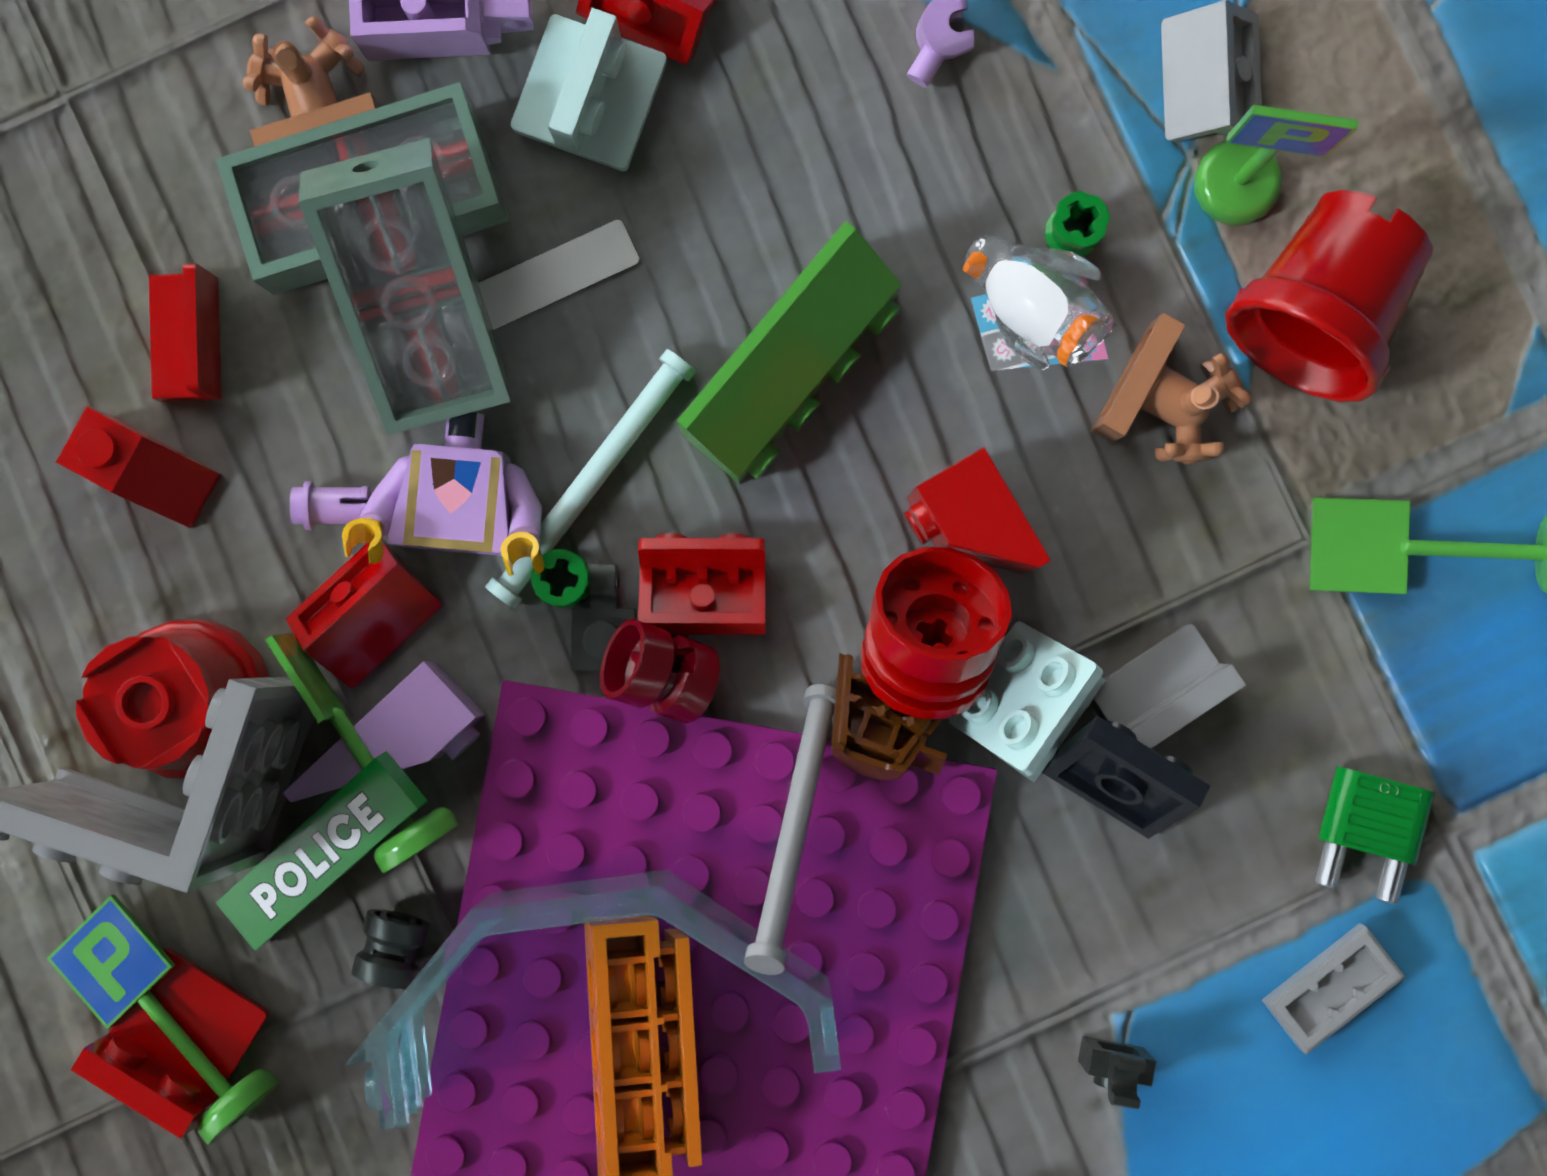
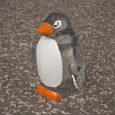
(1040, 299)

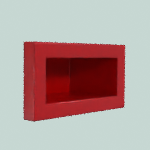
(138, 467)

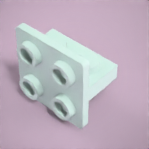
(589, 90)
(1030, 700)

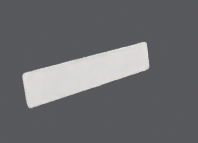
(558, 273)

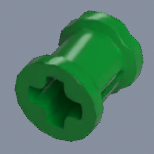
(1077, 207)
(548, 591)

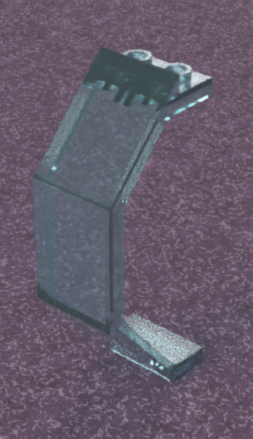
(399, 1043)

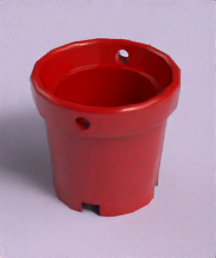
(1333, 299)
(153, 692)

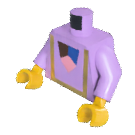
(453, 502)

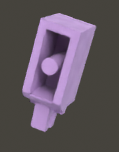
(434, 26)

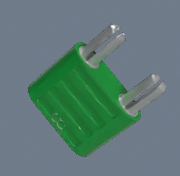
(1376, 819)

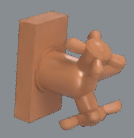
(304, 82)
(1170, 396)

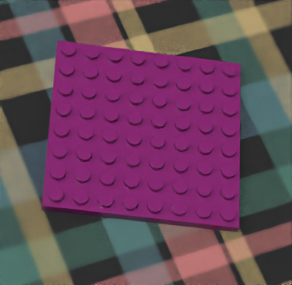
(876, 907)

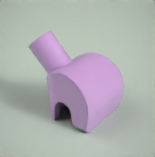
(938, 40)

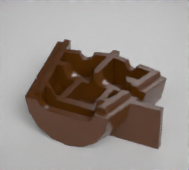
(875, 737)

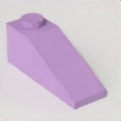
(412, 723)

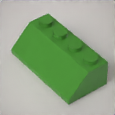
(792, 355)

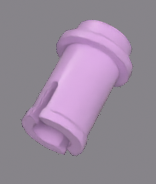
(326, 504)

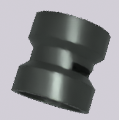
(390, 948)

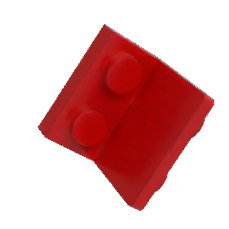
(148, 1071)

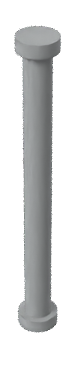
(766, 953)

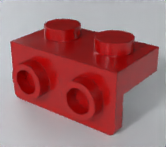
(703, 584)

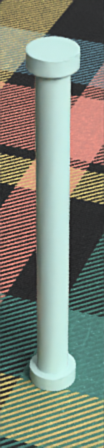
(596, 471)

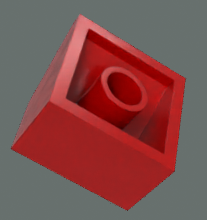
(975, 514)

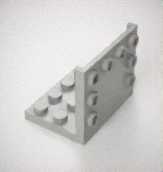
(230, 807)

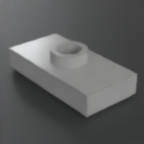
(1333, 988)

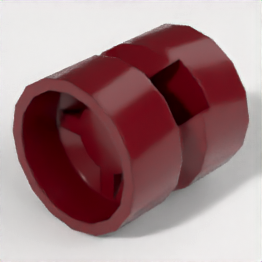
(659, 671)

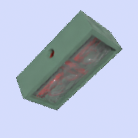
(266, 179)
(405, 285)

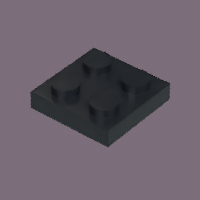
(1126, 777)

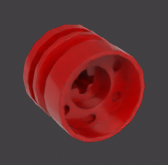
(934, 632)

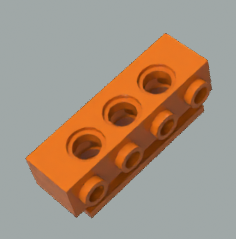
(627, 1047)

